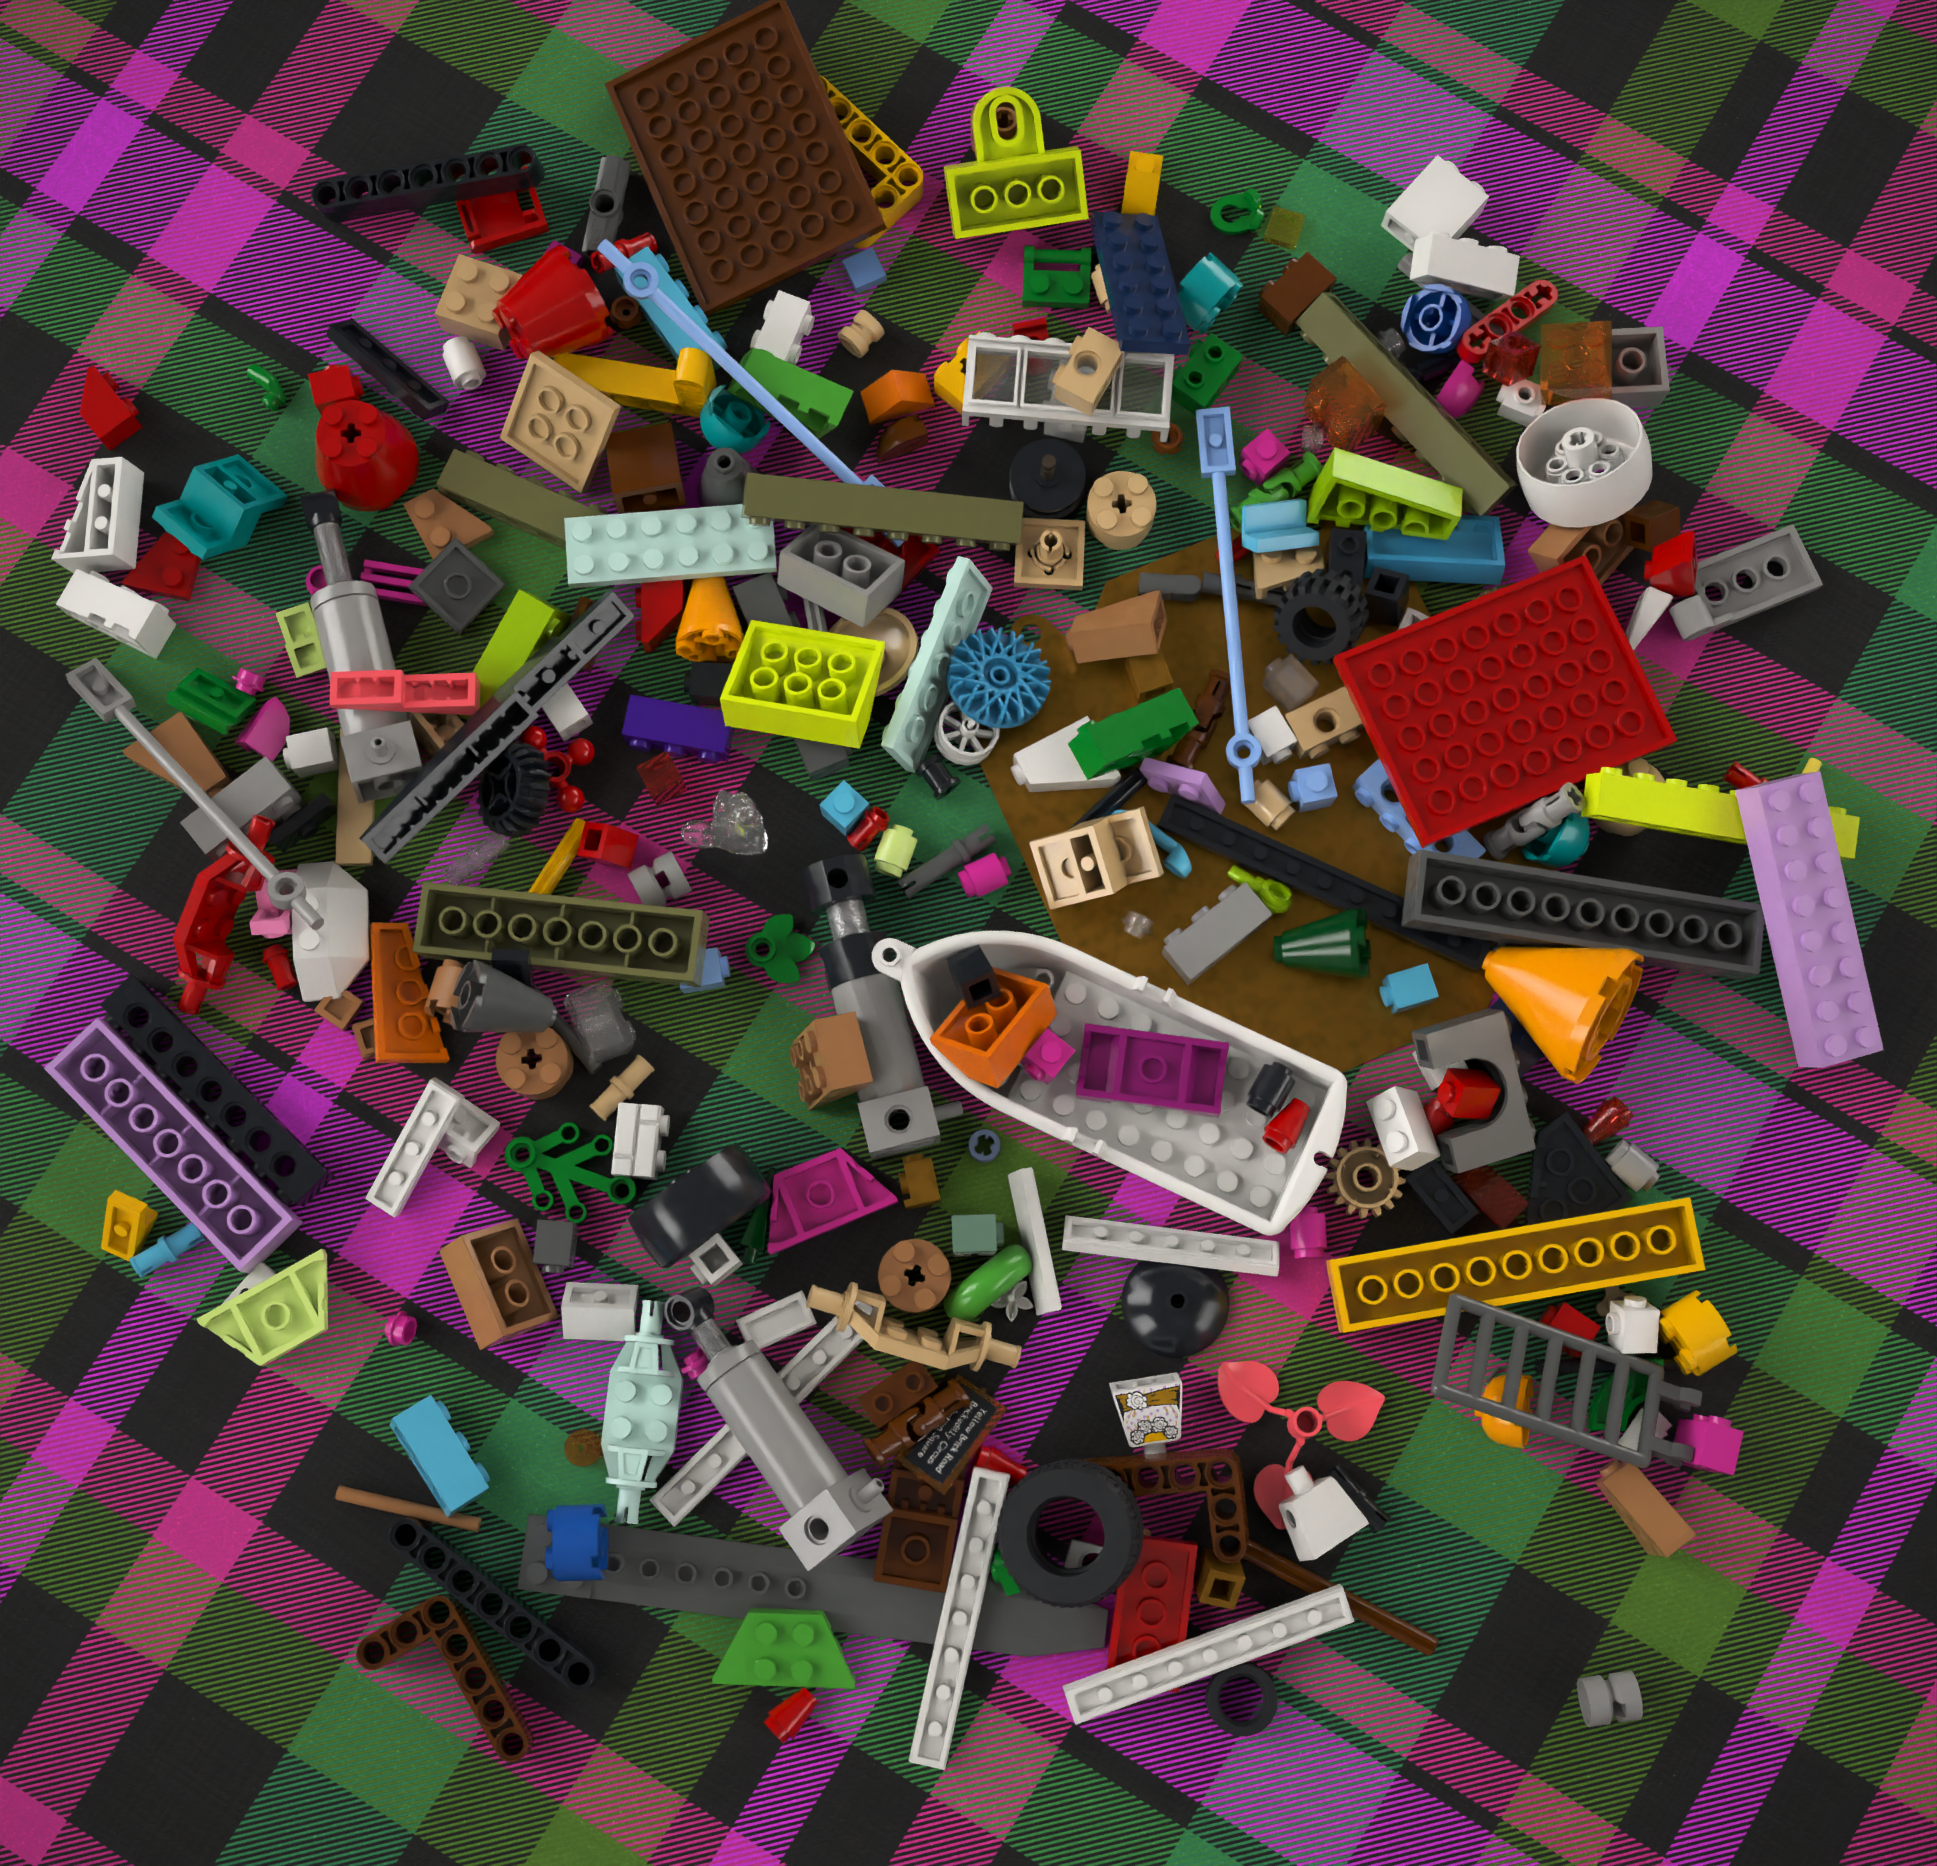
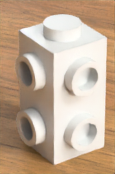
(784, 327)

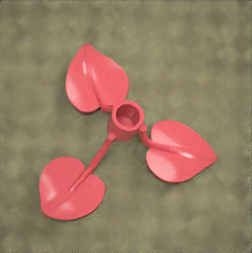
(1251, 1387)

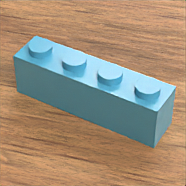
(667, 330)

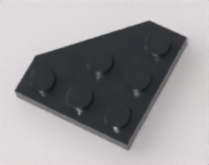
(1569, 1176)

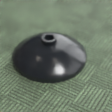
(1169, 1329)

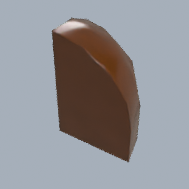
(901, 438)

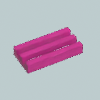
(367, 576)

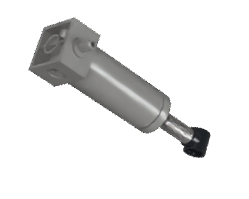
(353, 637)

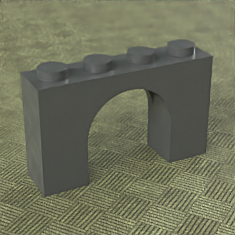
(1508, 1129)

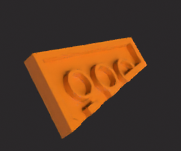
(399, 996)

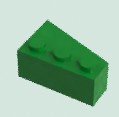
(1132, 734)

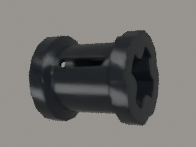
(937, 776)

